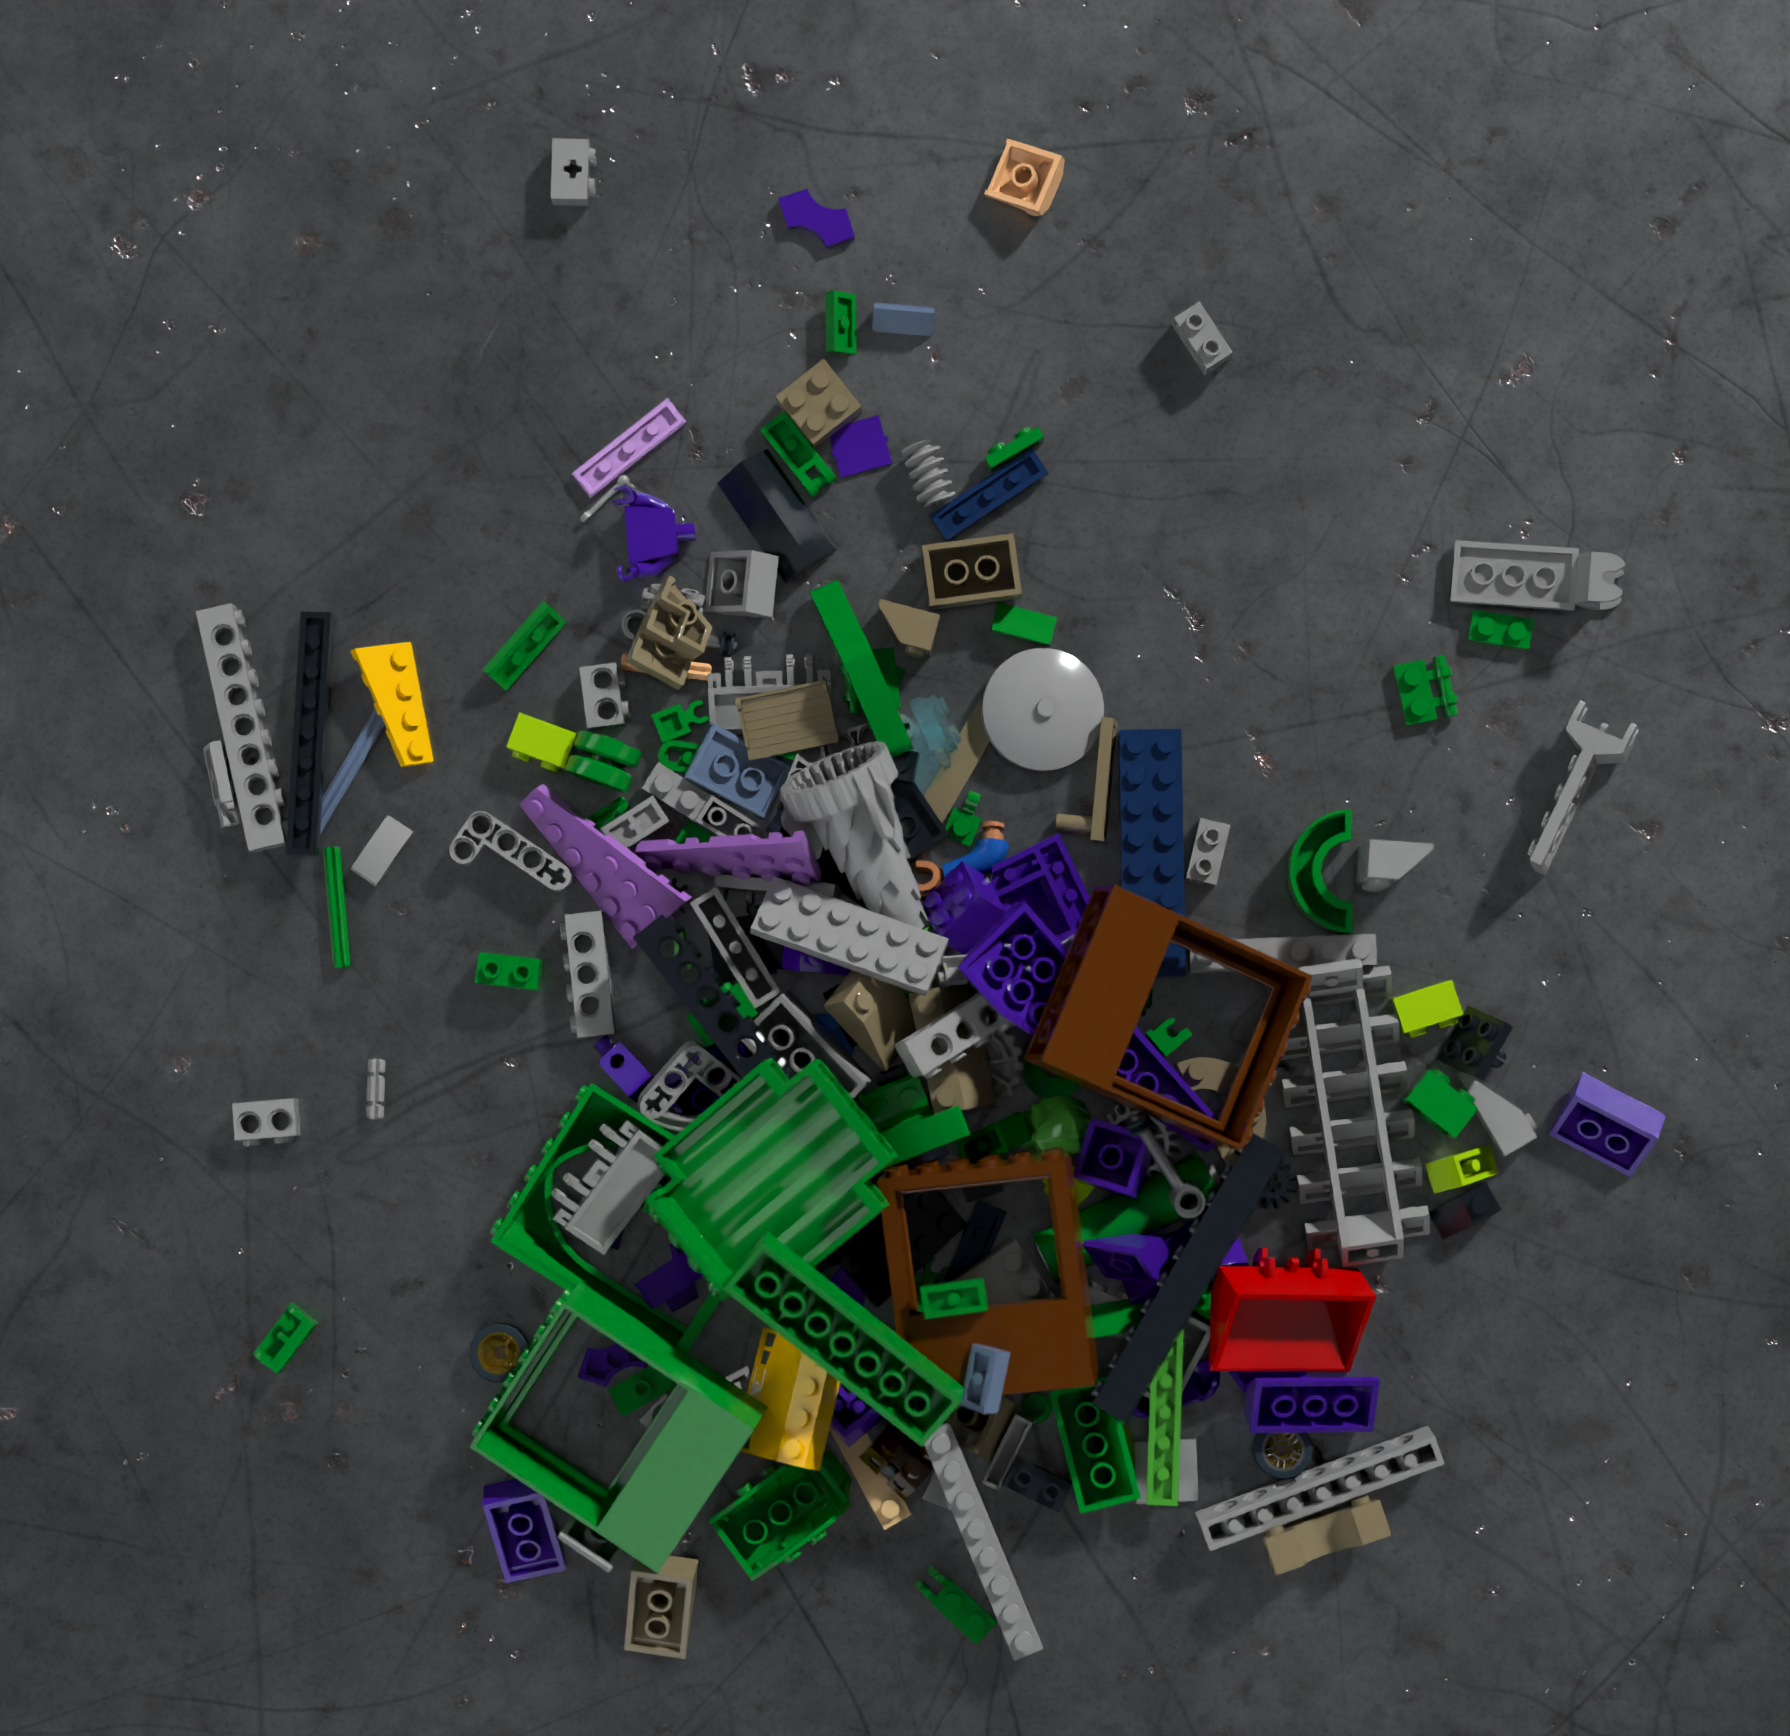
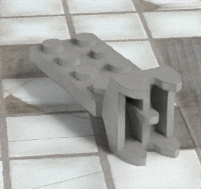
(1534, 576)
(1595, 749)

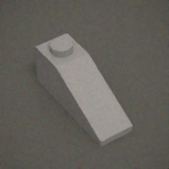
(1501, 1119)

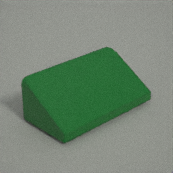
(1023, 624)
(1115, 1317)

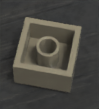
(818, 403)

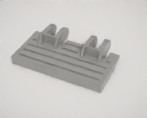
(722, 699)
(615, 1190)

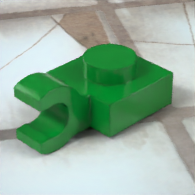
(962, 823)

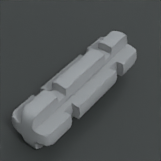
(375, 1089)

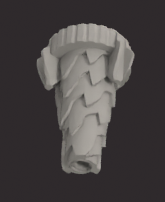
(851, 811)

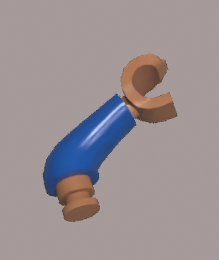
(987, 852)

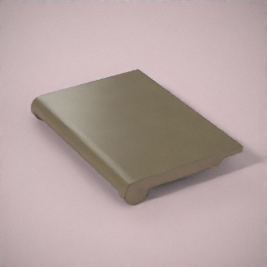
(787, 720)

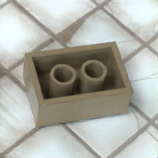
(971, 571)

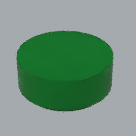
(1036, 1406)

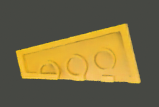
(397, 696)

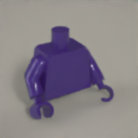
(650, 534)

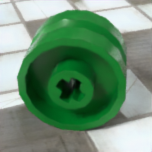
(603, 761)

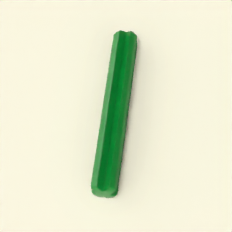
(336, 907)

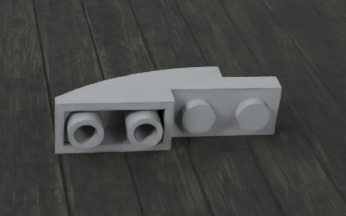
(697, 804)

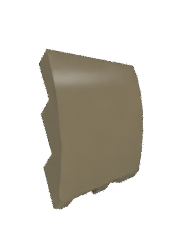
(669, 636)

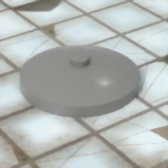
(1042, 709)

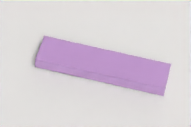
(629, 448)

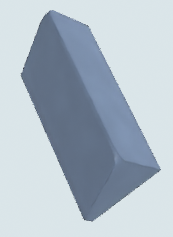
(903, 319)
(985, 1378)

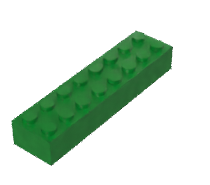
(844, 1339)

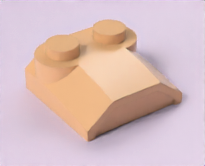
(1026, 177)

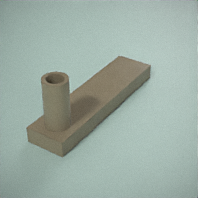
(1098, 823)

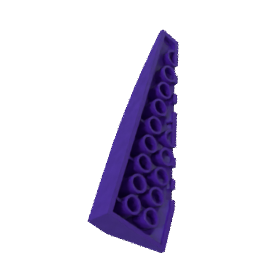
(1016, 972)

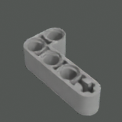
(516, 855)

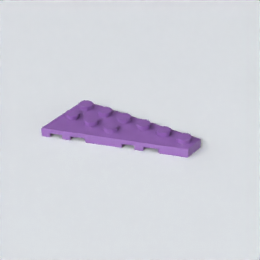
(737, 856)
(605, 868)

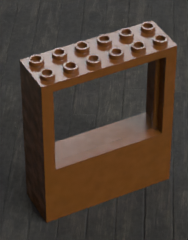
(1107, 986)
(1046, 1338)

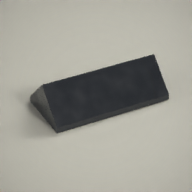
(776, 514)

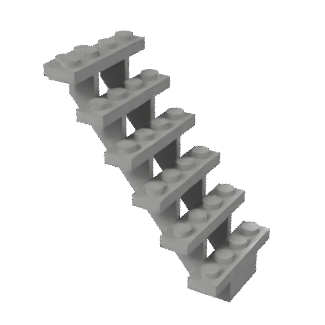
(1367, 1236)

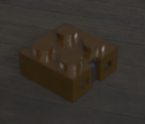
(898, 1460)

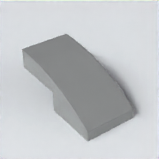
(381, 850)

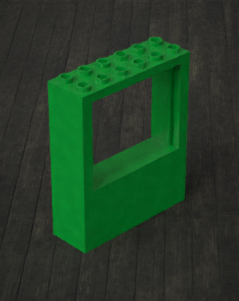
(671, 1465)

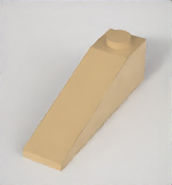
(884, 1501)

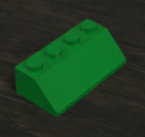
(1093, 1450)

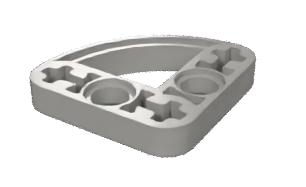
(696, 1070)

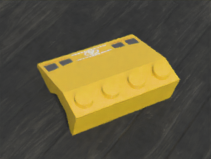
(798, 1403)

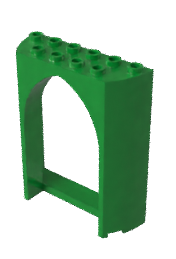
(538, 1239)

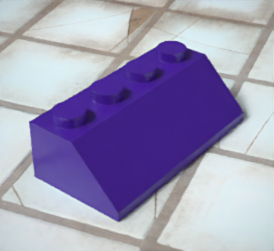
(1311, 1404)

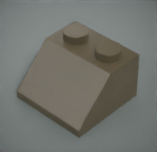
(910, 627)

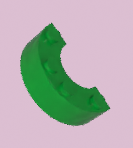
(1305, 874)

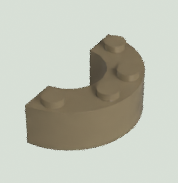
(1217, 1077)
(1325, 1533)

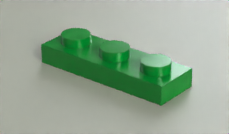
(524, 645)

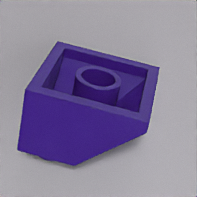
(1130, 1257)

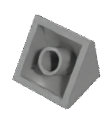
(590, 1544)

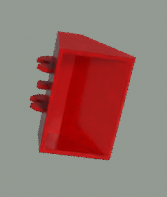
(1287, 1316)

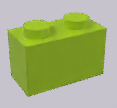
(541, 742)
(1427, 1007)

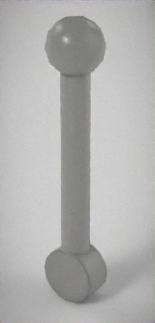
(622, 480)

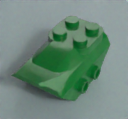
(783, 1513)

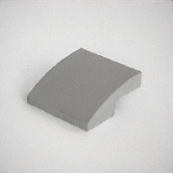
(1188, 1470)

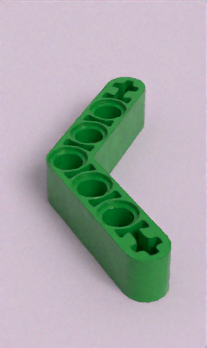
(861, 667)

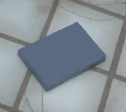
(725, 770)

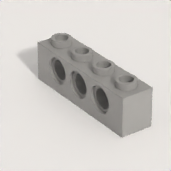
(593, 926)

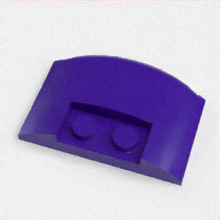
(1046, 882)

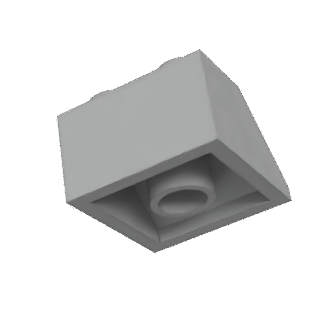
(741, 583)

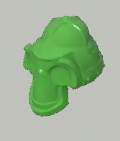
(1057, 1123)

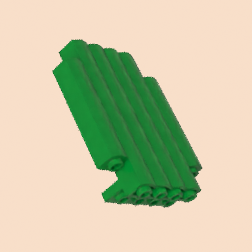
(774, 1161)

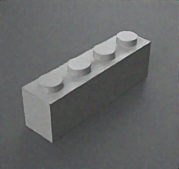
(735, 948)

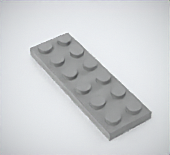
(849, 936)

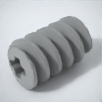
(927, 473)

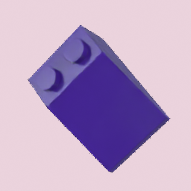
(523, 1530)

